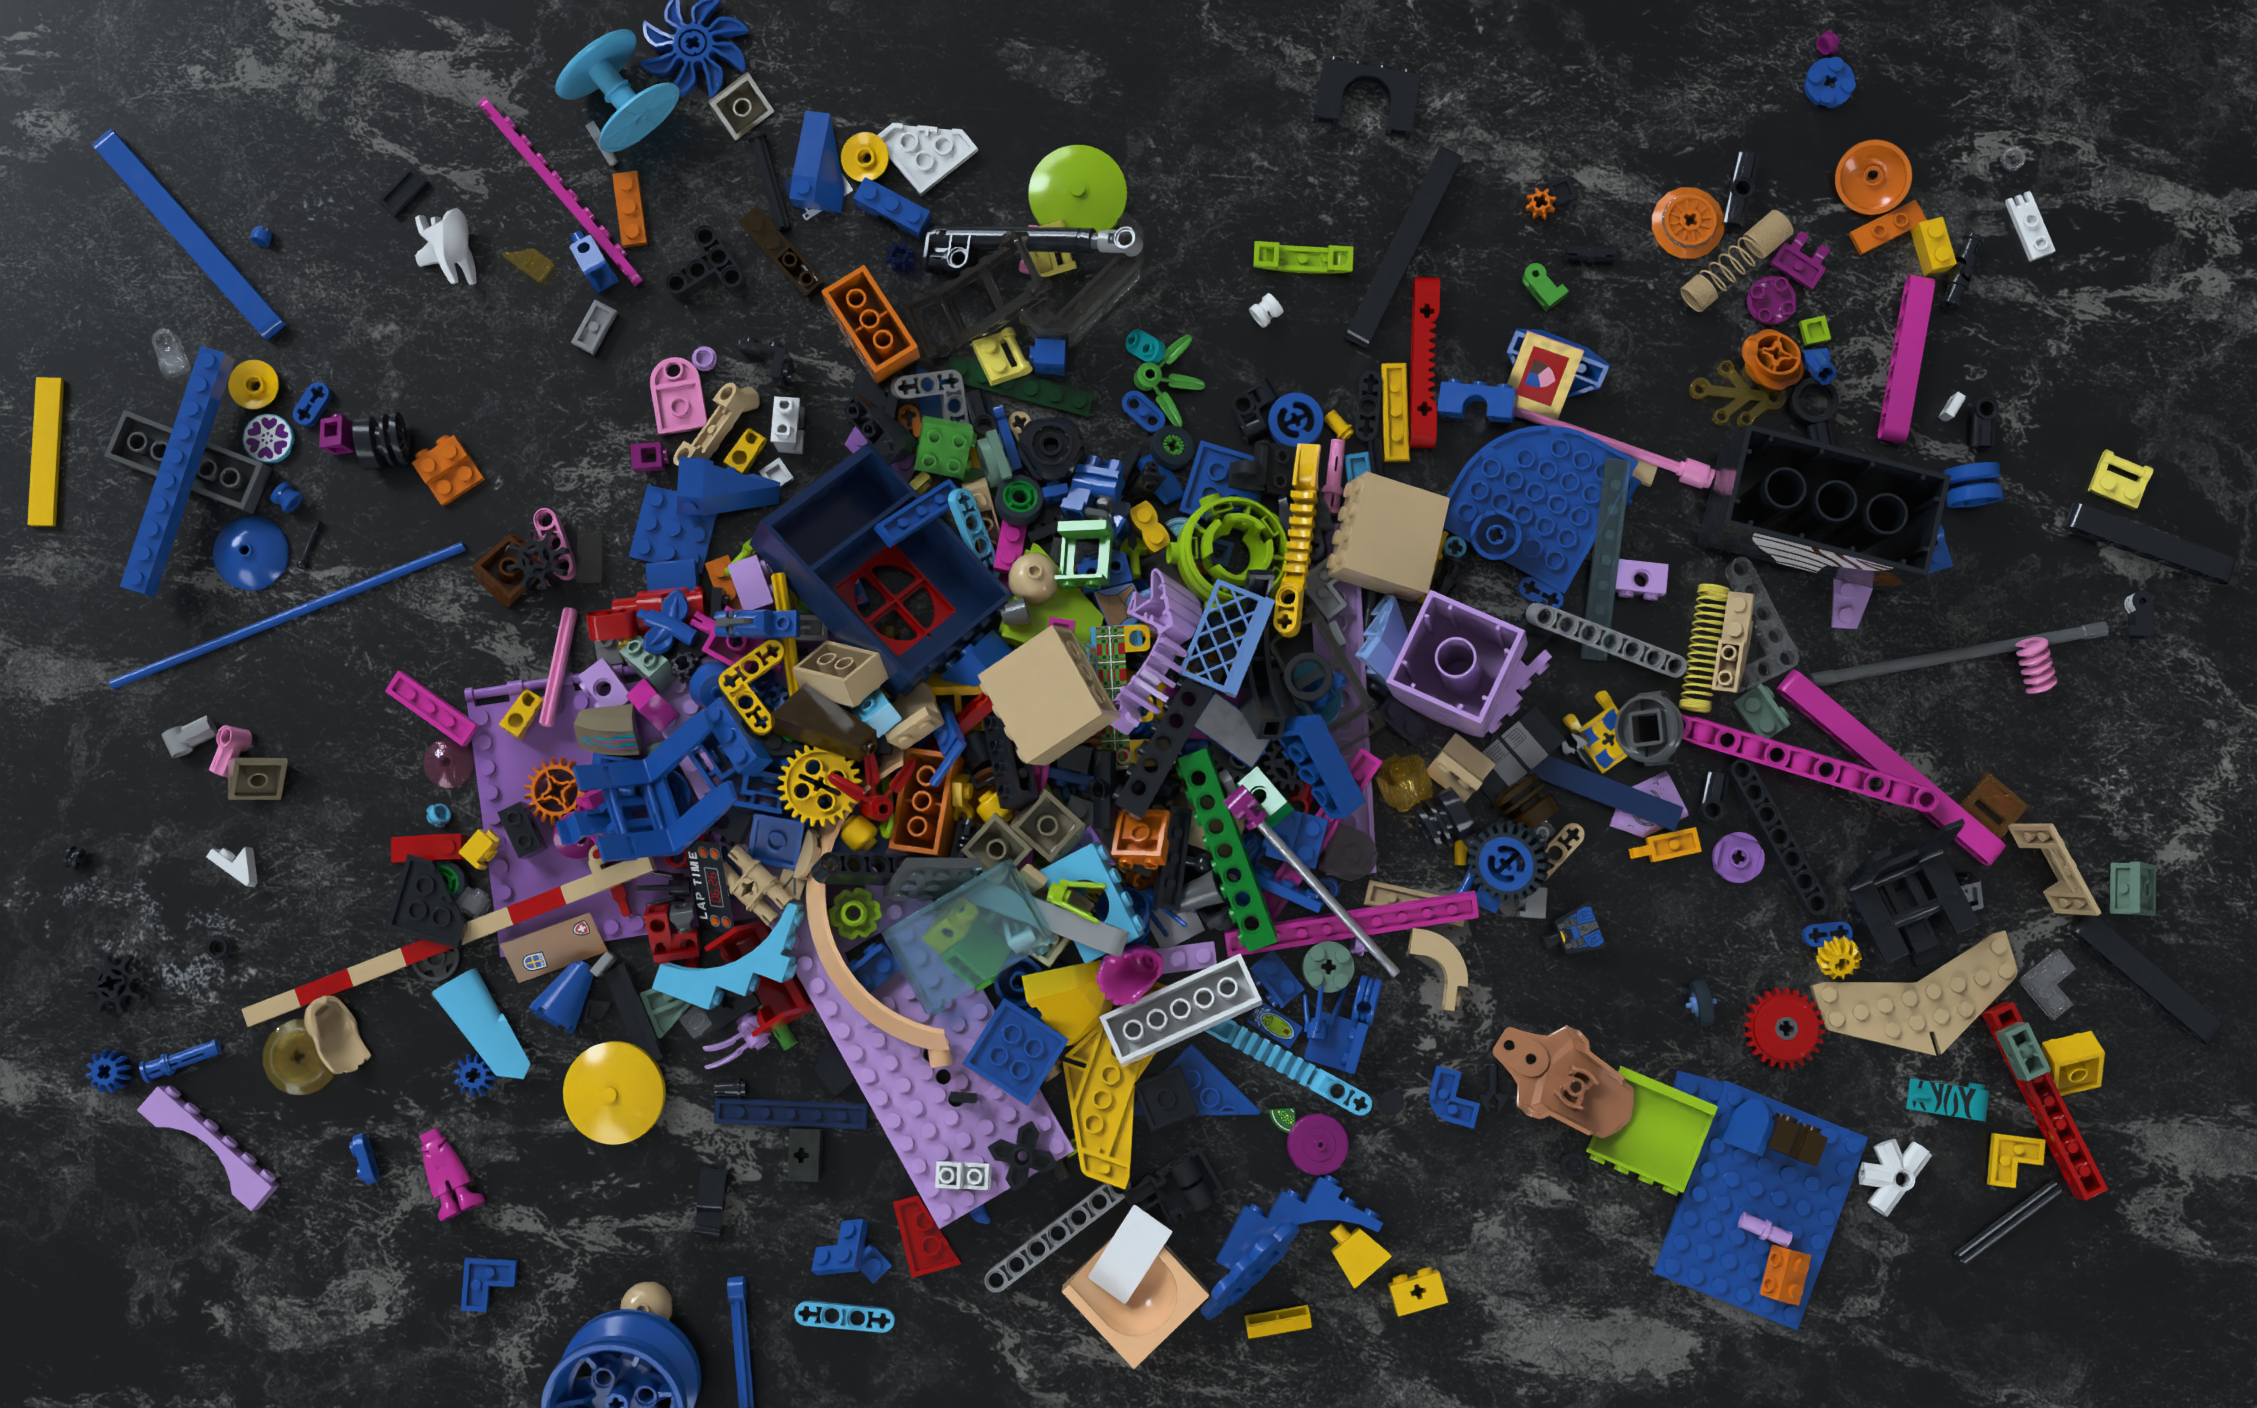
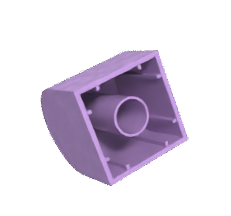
(1456, 664)

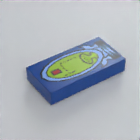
(1274, 1024)

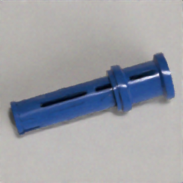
(169, 1063)

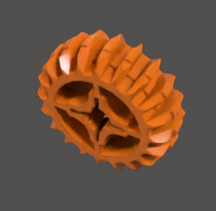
(552, 780)

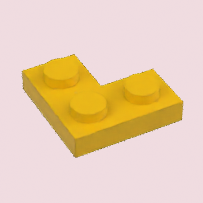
(2007, 1152)

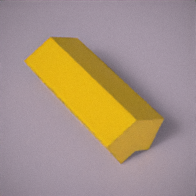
(1278, 1321)

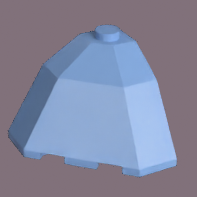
(1384, 640)

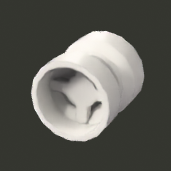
(1266, 310)

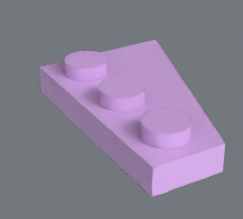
(1848, 604)

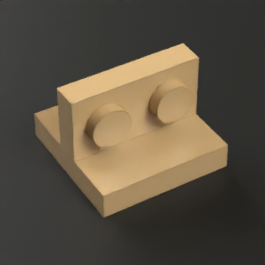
(1460, 767)

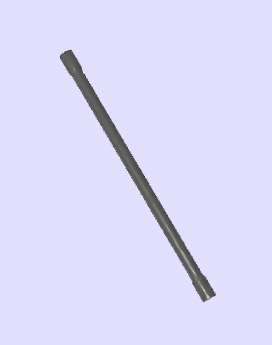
(1831, 677)

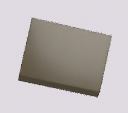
(740, 106)
(256, 778)
(997, 843)

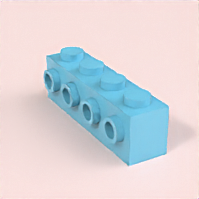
(877, 712)

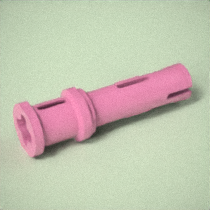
(1333, 484)

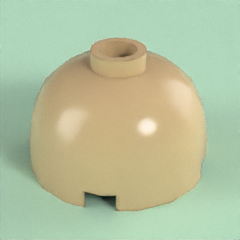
(1033, 578)
(650, 1298)

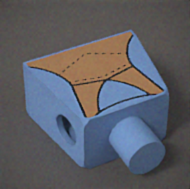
(1114, 604)

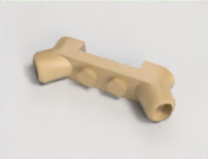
(731, 403)

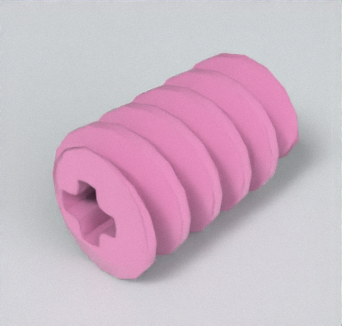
(2037, 664)

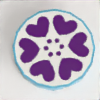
(268, 438)

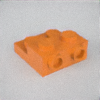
(447, 469)
(1141, 841)

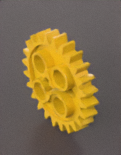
(810, 805)

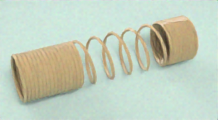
(1760, 240)

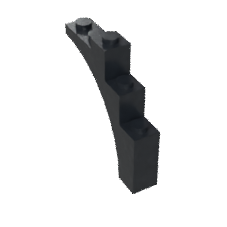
(1258, 694)

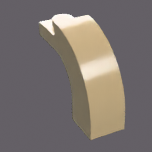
(1448, 958)

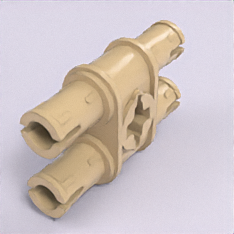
(754, 885)

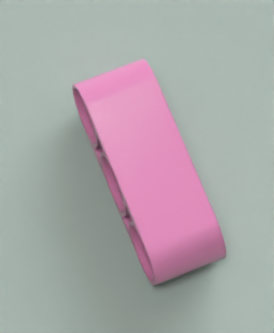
(557, 527)

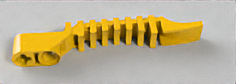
(1303, 510)

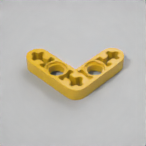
(742, 689)

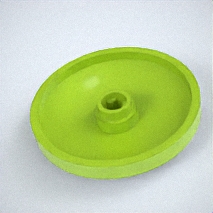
(1078, 187)

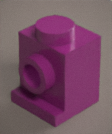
(336, 435)
(641, 453)

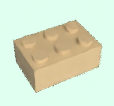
(841, 672)

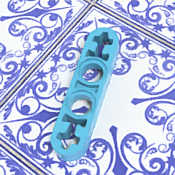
(978, 531)
(844, 1316)

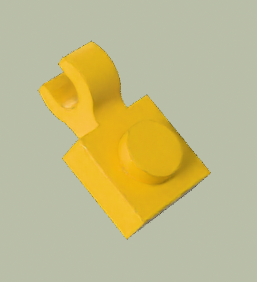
(961, 792)

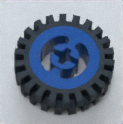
(1492, 844)

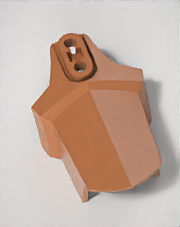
(1566, 1081)

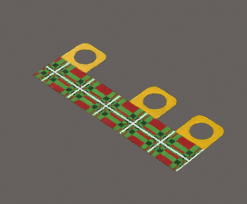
(1111, 649)

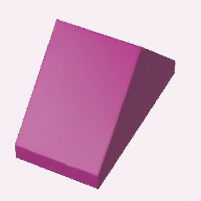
(652, 705)

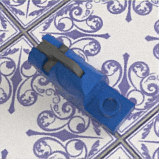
(757, 624)

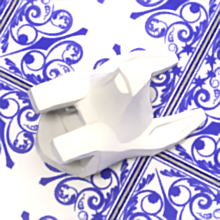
(447, 245)

